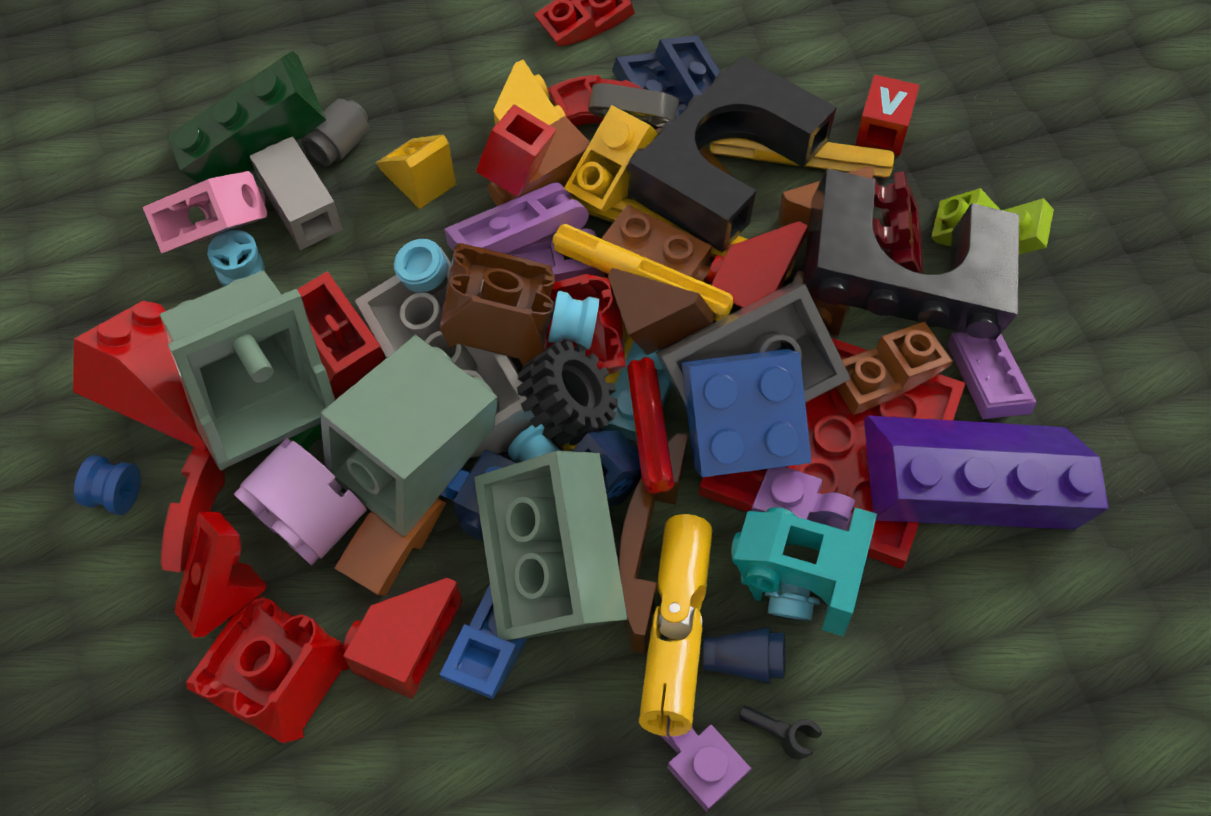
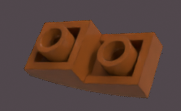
(893, 367)
(380, 551)

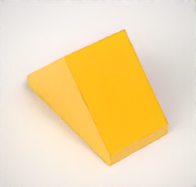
(420, 168)

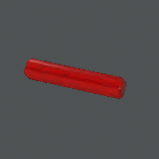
(650, 426)

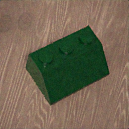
(248, 120)

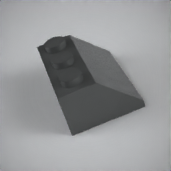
(770, 324)

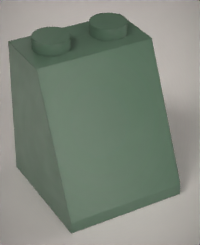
(406, 431)

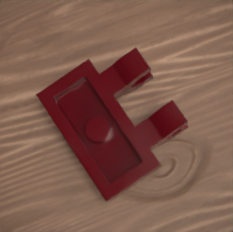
(902, 225)

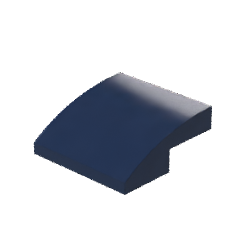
(676, 68)

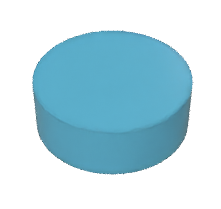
(421, 265)

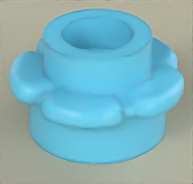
(791, 602)

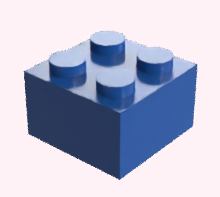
(746, 412)

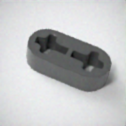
(646, 105)

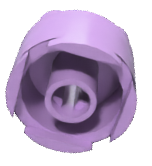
(300, 501)

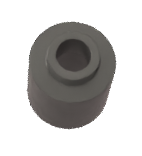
(338, 134)

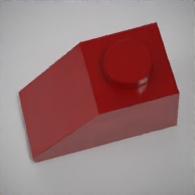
(757, 264)
(402, 636)

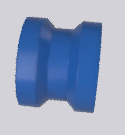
(107, 484)

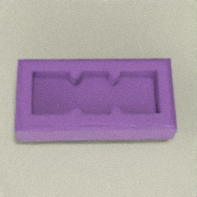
(991, 376)

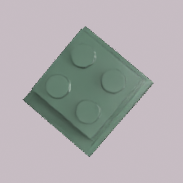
(247, 366)

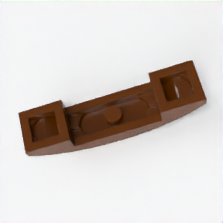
(638, 593)

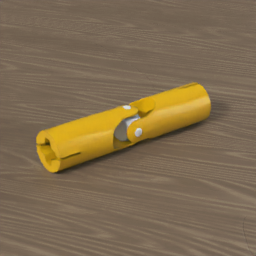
(673, 665)

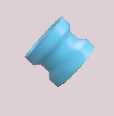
(229, 248)
(573, 319)

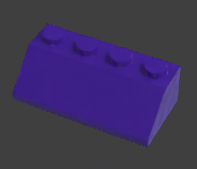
(981, 473)

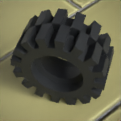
(567, 393)

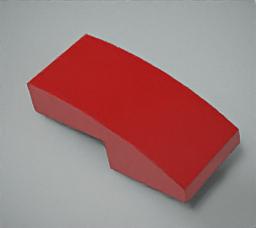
(581, 19)

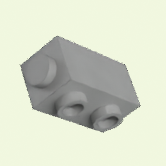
(296, 193)

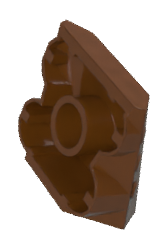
(497, 302)

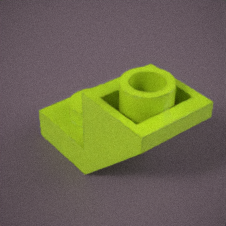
(1034, 219)

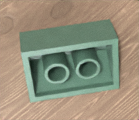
(550, 546)

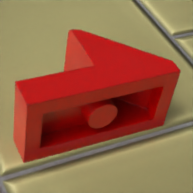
(213, 580)

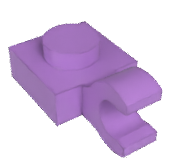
(800, 495)
(706, 765)

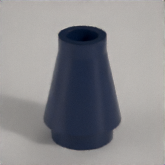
(747, 654)

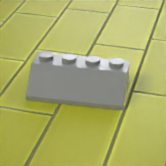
(399, 314)

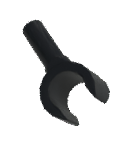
(783, 730)

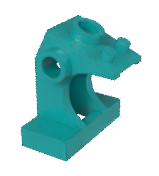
(833, 577)

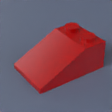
(134, 373)

